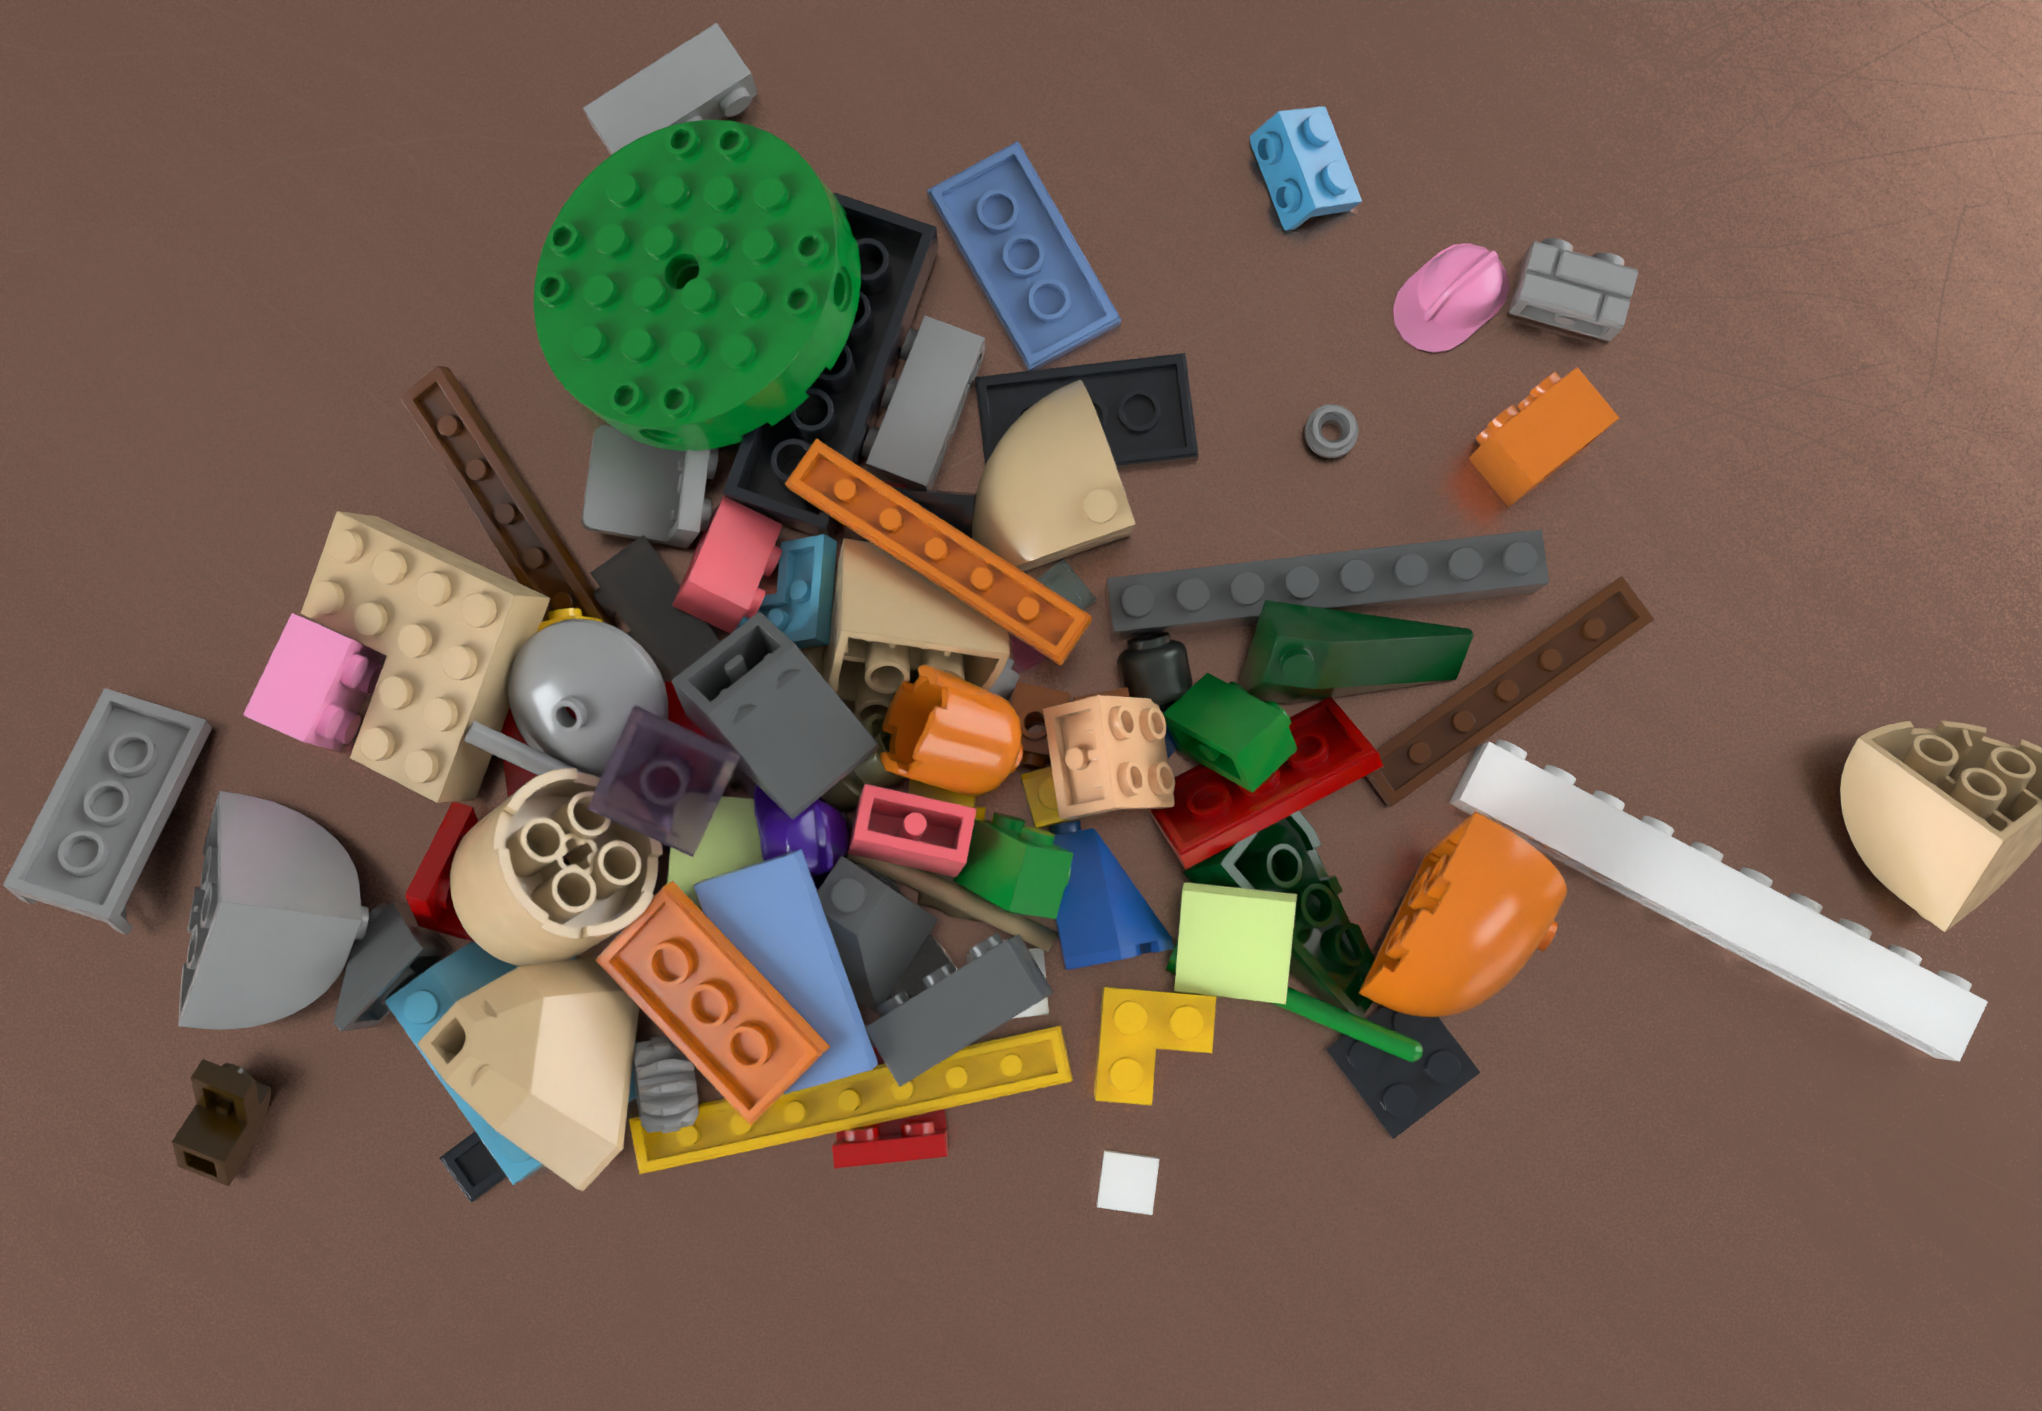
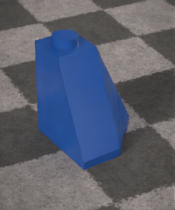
(1101, 908)

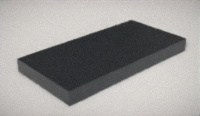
(1138, 402)

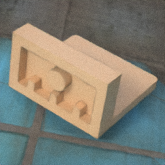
(1108, 755)

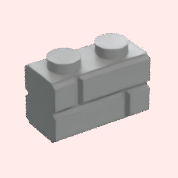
(1573, 289)

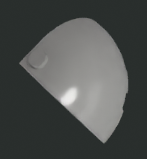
(268, 916)

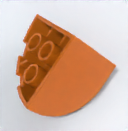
(1466, 922)

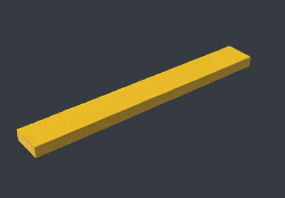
(863, 1099)

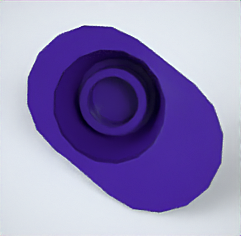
(817, 831)

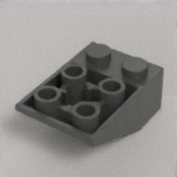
(776, 712)

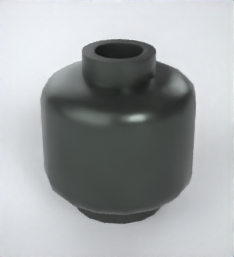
(1155, 669)

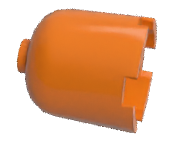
(951, 734)

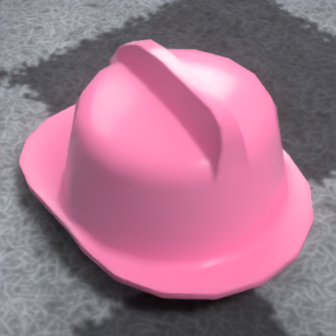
(1450, 297)

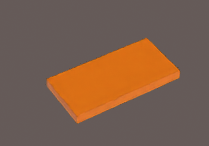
(712, 1003)

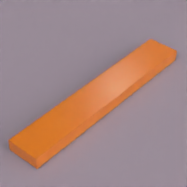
(939, 552)

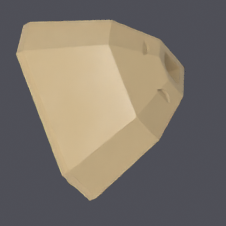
(545, 1062)

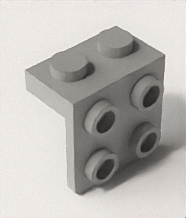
(646, 489)

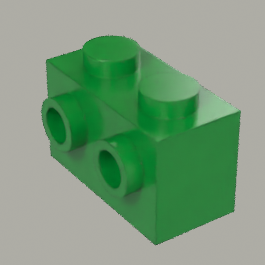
(1231, 731)
(1016, 866)

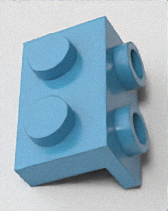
(1304, 166)

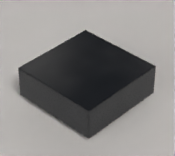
(473, 1167)

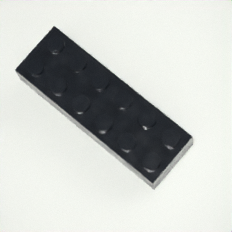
(844, 400)

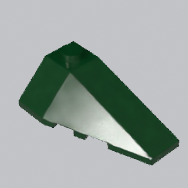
(1332, 653)
(1326, 948)

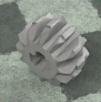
(664, 1086)

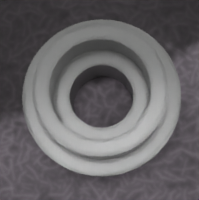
(1336, 416)

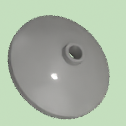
(595, 674)

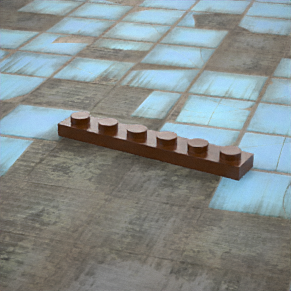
(498, 494)
(1508, 690)

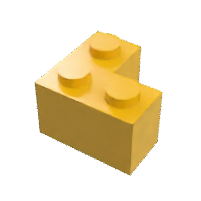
(1136, 1025)

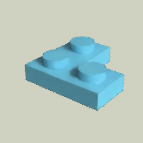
(803, 591)

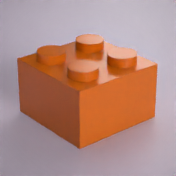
(1549, 430)

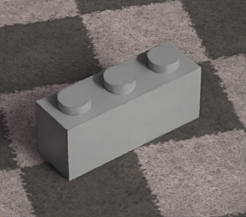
(688, 84)
(924, 404)

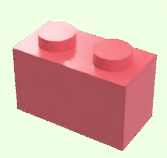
(729, 566)
(911, 831)

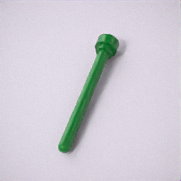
(1342, 1021)

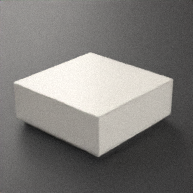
(1128, 1182)

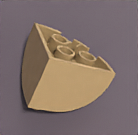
(1051, 485)
(894, 622)
(1942, 813)

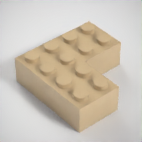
(446, 643)

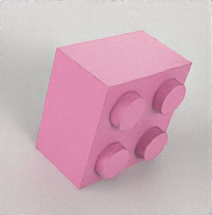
(315, 685)

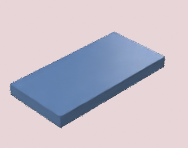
(1023, 257)
(782, 930)

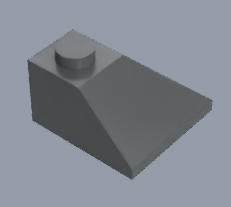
(872, 929)
(383, 963)

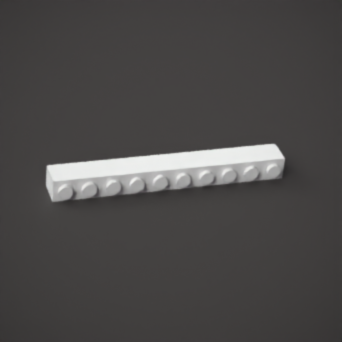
(1720, 902)

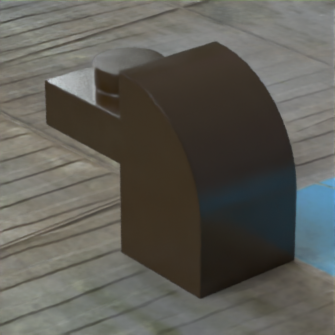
(223, 1121)

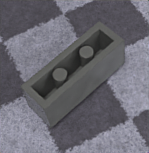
(957, 1007)

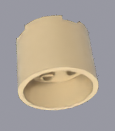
(522, 896)

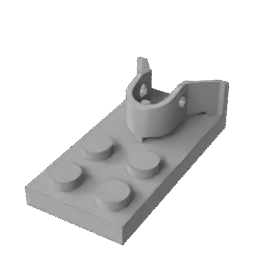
(108, 808)

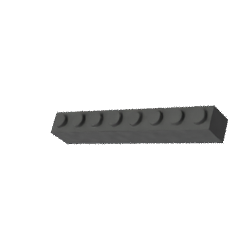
(1337, 581)

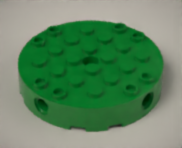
(697, 285)

